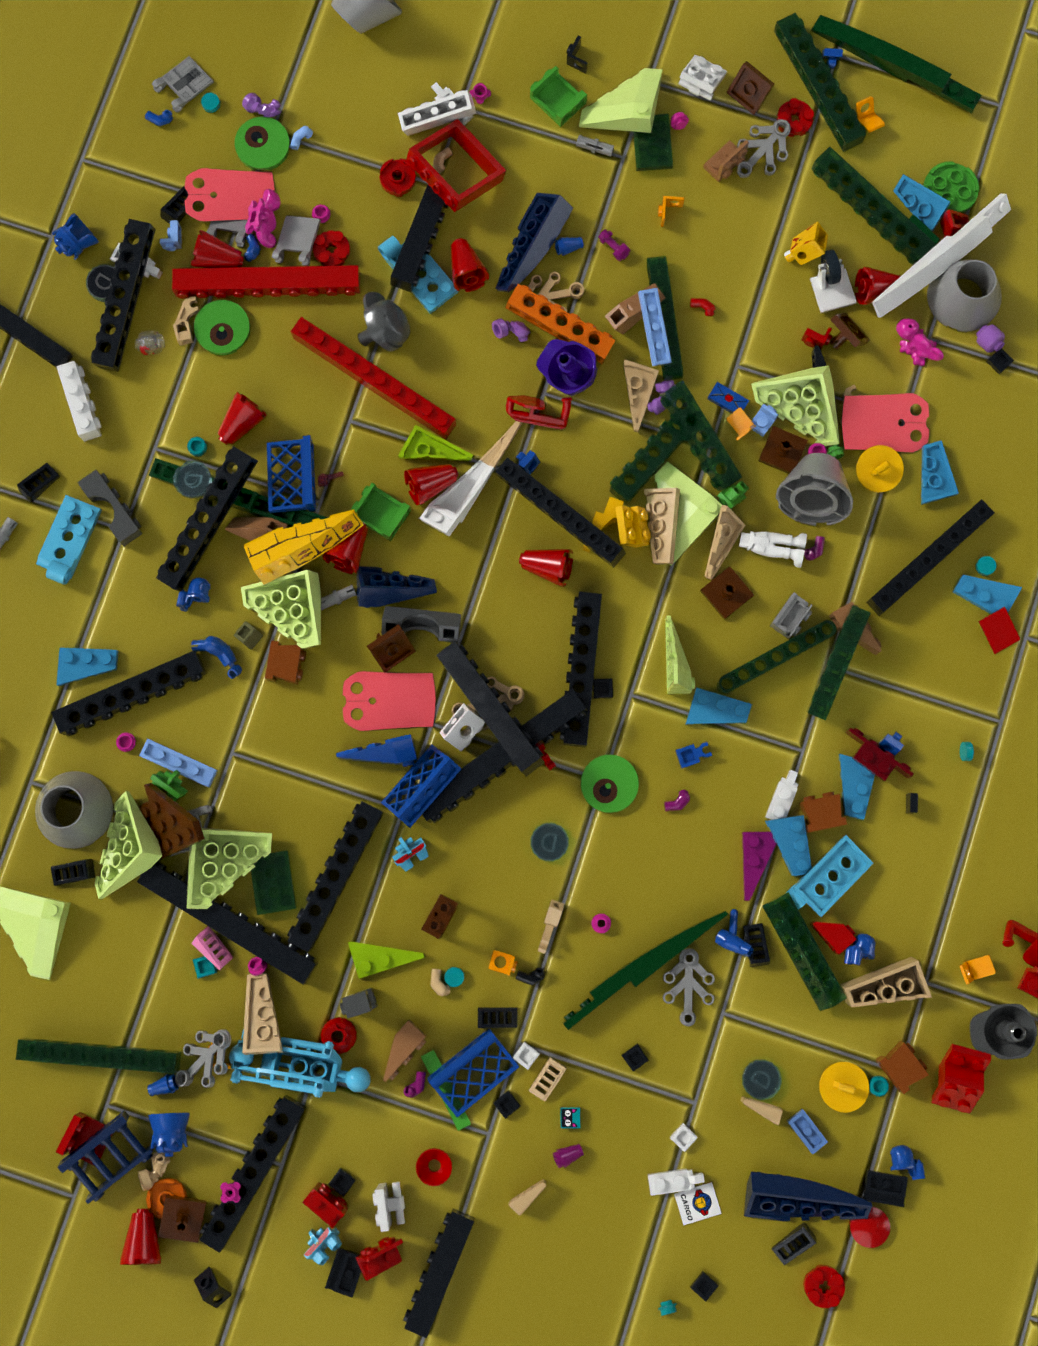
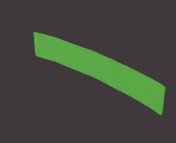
(432, 1064)

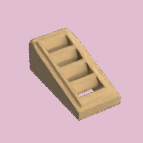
(556, 1065)
(770, 1112)
(524, 1199)

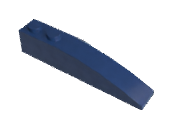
(536, 236)
(789, 1197)

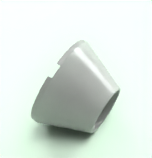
(366, 14)
(957, 309)
(816, 491)
(94, 816)

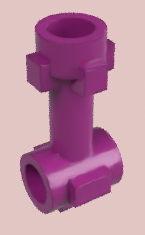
(621, 252)

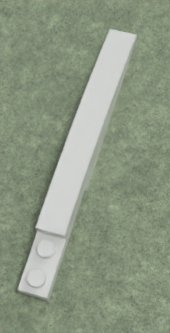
(942, 256)

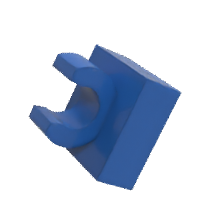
(832, 55)
(528, 462)
(891, 743)

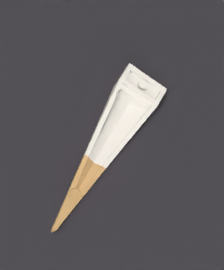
(455, 502)

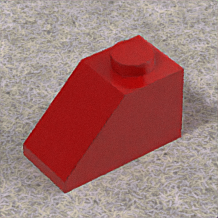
(835, 935)

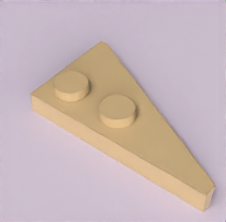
(640, 383)
(725, 536)

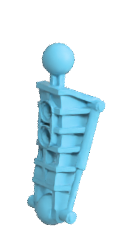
(356, 1079)

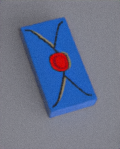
(727, 398)

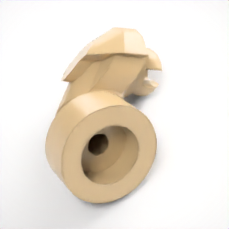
(159, 1165)

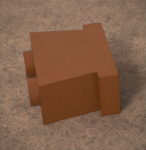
(285, 663)
(822, 812)
(902, 1066)

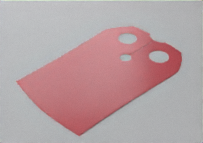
(233, 189)
(875, 418)
(401, 700)

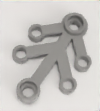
(765, 145)
(688, 983)
(221, 1041)

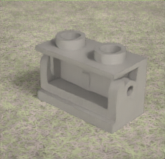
(791, 615)

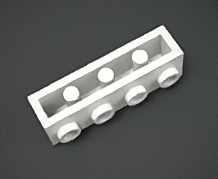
(437, 112)
(79, 402)

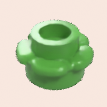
(836, 451)

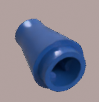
(567, 245)
(164, 1085)

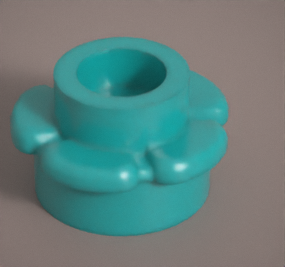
(667, 1307)

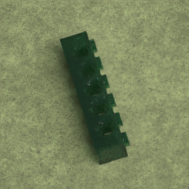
(709, 438)
(627, 492)
(838, 662)
(804, 952)

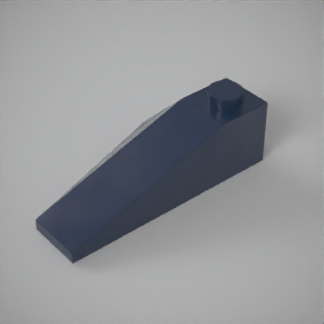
(384, 588)

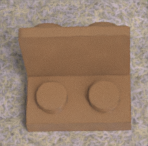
(724, 160)

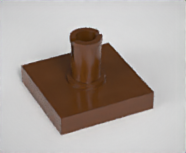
(750, 88)
(849, 331)
(782, 450)
(727, 593)
(391, 648)
(182, 1218)

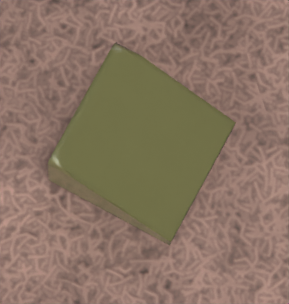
(248, 635)

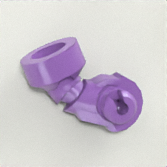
(253, 104)
(501, 329)
(656, 405)

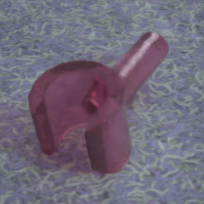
(323, 478)

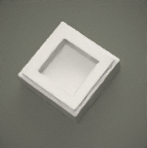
(526, 1055)
(683, 1137)

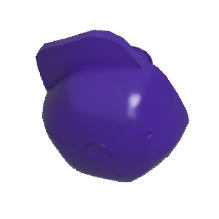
(568, 366)

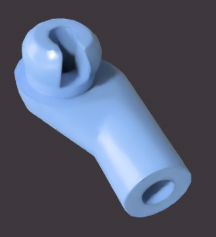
(303, 132)

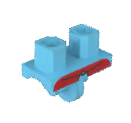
(407, 850)
(320, 1241)

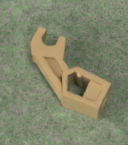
(182, 320)
(551, 920)

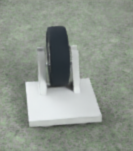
(832, 284)

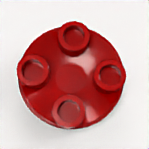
(871, 1231)

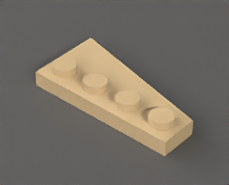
(663, 516)
(260, 1020)

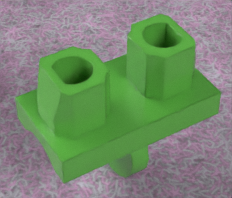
(733, 495)
(170, 783)

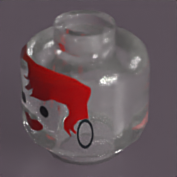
(150, 342)

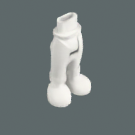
(764, 544)

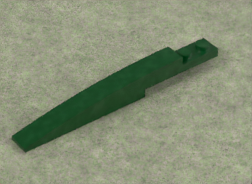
(897, 62)
(246, 501)
(641, 967)

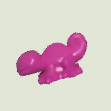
(262, 218)
(918, 346)

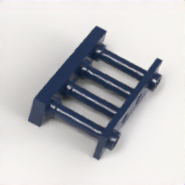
(87, 1150)

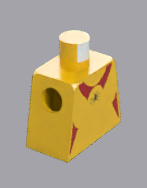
(808, 245)

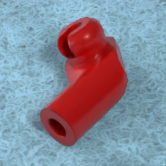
(703, 303)

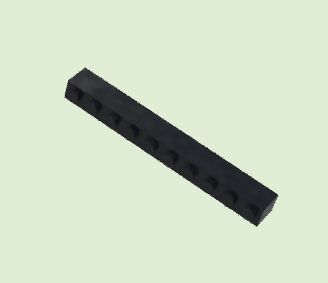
(496, 760)
(232, 925)

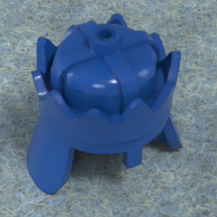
(73, 237)
(169, 1132)

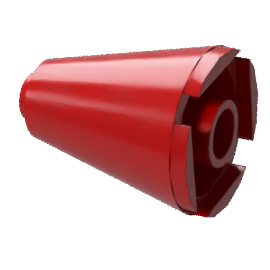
(214, 253)
(467, 268)
(872, 283)
(240, 419)
(429, 481)
(348, 552)
(548, 564)
(141, 1240)

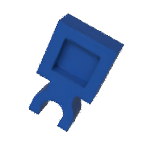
(690, 755)

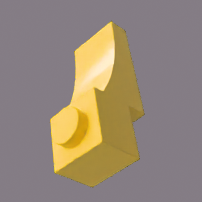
(602, 520)

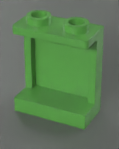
(557, 96)
(381, 511)

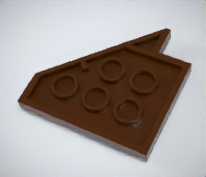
(170, 822)

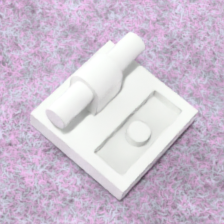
(701, 77)
(387, 1204)

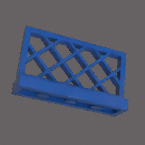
(306, 470)
(424, 792)
(464, 1057)

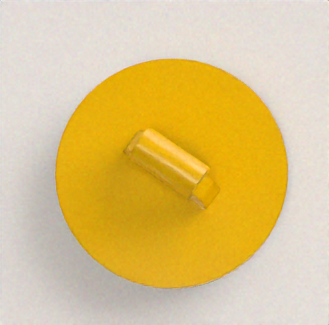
(879, 468)
(844, 1086)

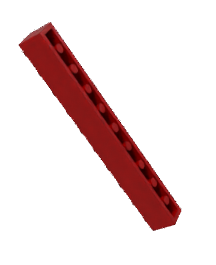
(266, 281)
(373, 378)

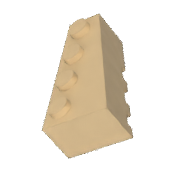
(889, 984)

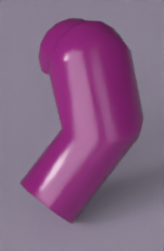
(817, 550)
(679, 803)
(417, 1086)

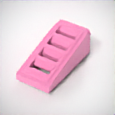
(216, 943)

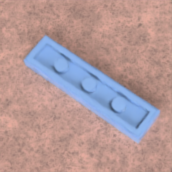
(654, 327)
(176, 761)

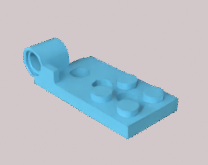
(435, 275)
(63, 569)
(804, 889)

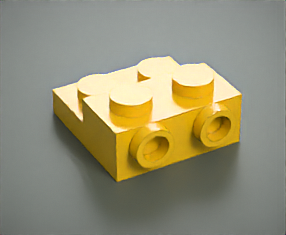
(633, 526)

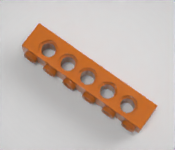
(549, 323)

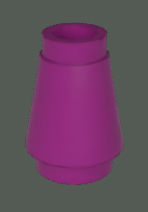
(567, 1155)

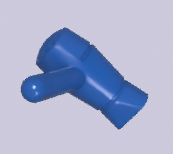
(730, 940)

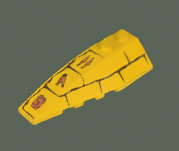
(295, 546)

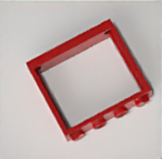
(473, 148)

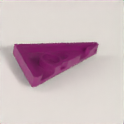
(756, 852)

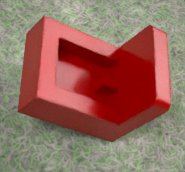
(813, 338)

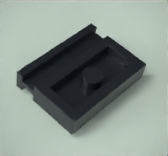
(885, 1188)
(344, 1273)

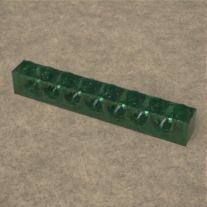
(827, 106)
(872, 197)
(98, 1055)

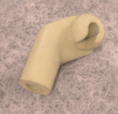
(439, 159)
(437, 985)

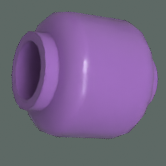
(990, 338)

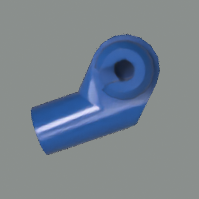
(159, 120)
(253, 249)

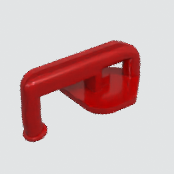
(537, 418)
(1030, 955)

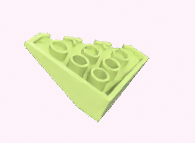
(628, 106)
(804, 400)
(696, 507)
(289, 604)
(677, 668)
(130, 848)
(221, 861)
(34, 927)

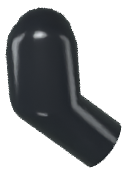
(532, 977)

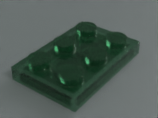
(654, 149)
(273, 884)

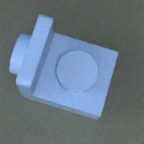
(174, 238)
(764, 419)

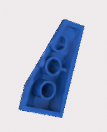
(394, 751)

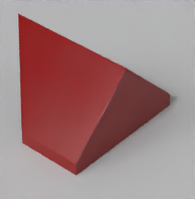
(952, 222)

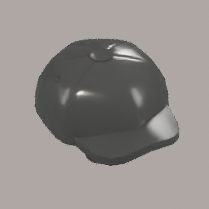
(385, 323)
(1004, 1031)

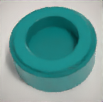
(210, 102)
(197, 446)
(985, 565)
(966, 751)
(454, 977)
(878, 1086)

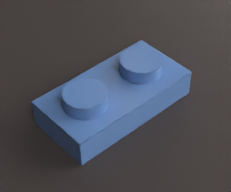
(807, 1131)

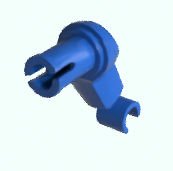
(220, 649)

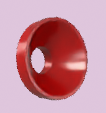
(348, 1030)
(430, 1177)

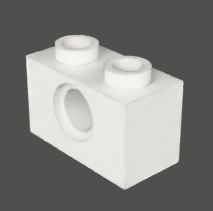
(463, 717)

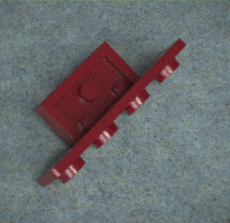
(876, 760)

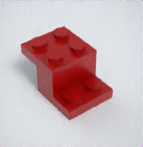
(961, 1078)

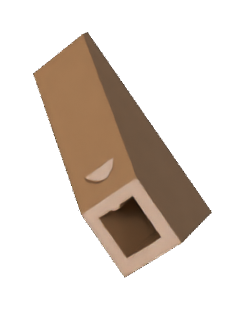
(628, 312)
(253, 527)
(866, 640)
(403, 1045)

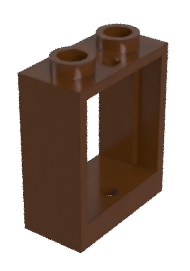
(437, 924)

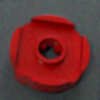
(800, 109)
(397, 167)
(334, 239)
(831, 1296)

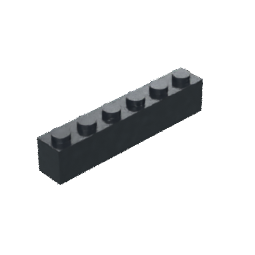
(418, 241)
(440, 1271)

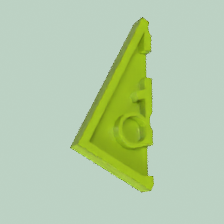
(427, 446)
(374, 959)

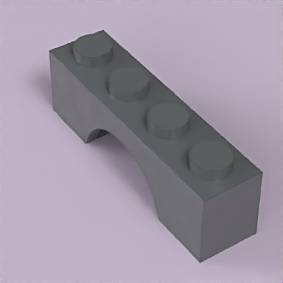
(97, 489)
(442, 624)
(358, 1003)

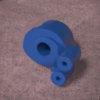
(197, 592)
(862, 948)
(903, 1159)

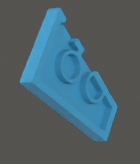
(921, 201)
(936, 474)
(986, 593)
(81, 663)
(716, 709)
(855, 787)
(793, 843)

